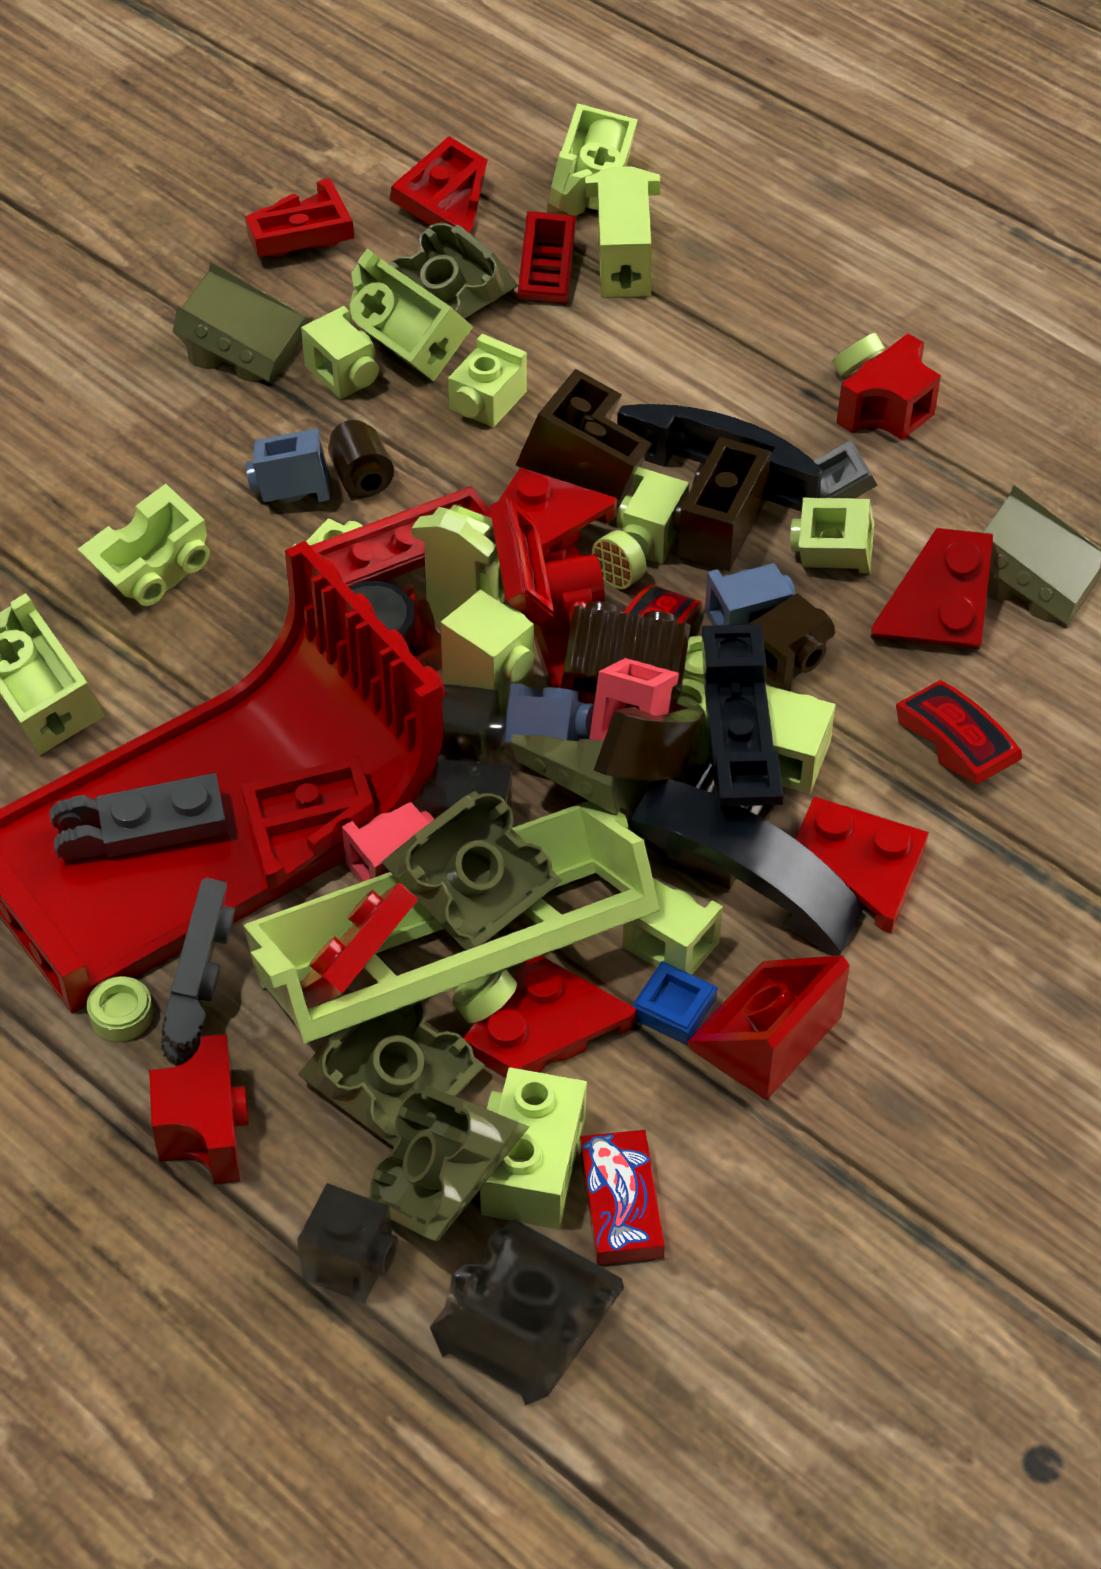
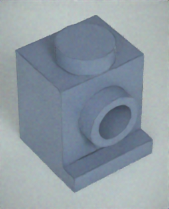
(289, 467)
(746, 594)
(547, 713)

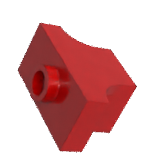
(890, 391)
(199, 1110)

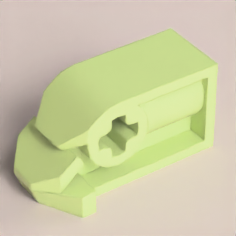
(592, 144)
(624, 228)
(405, 316)
(458, 558)
(41, 680)

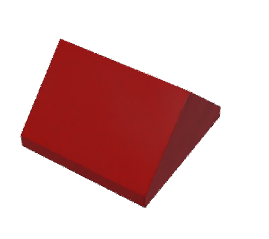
(774, 1020)

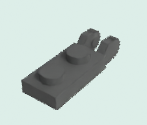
(139, 819)
(195, 974)

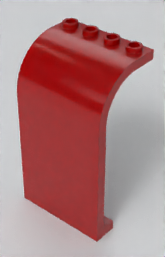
(320, 695)

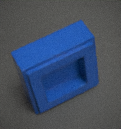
(674, 1002)

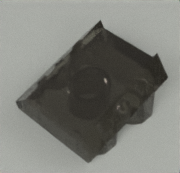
(524, 1310)

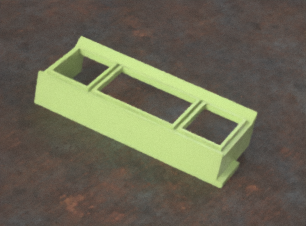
(577, 842)

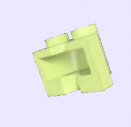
(153, 549)

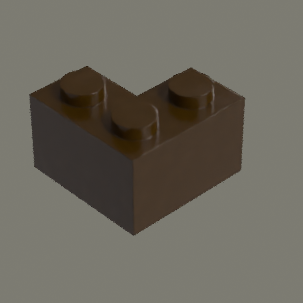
(581, 443)

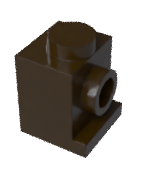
(793, 640)

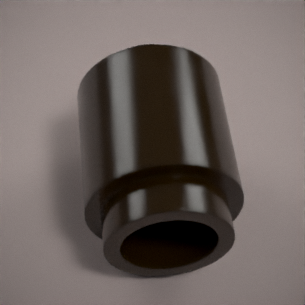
(360, 459)

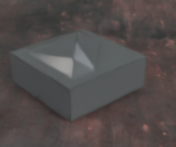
(844, 473)

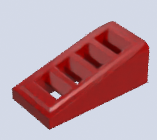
(548, 229)

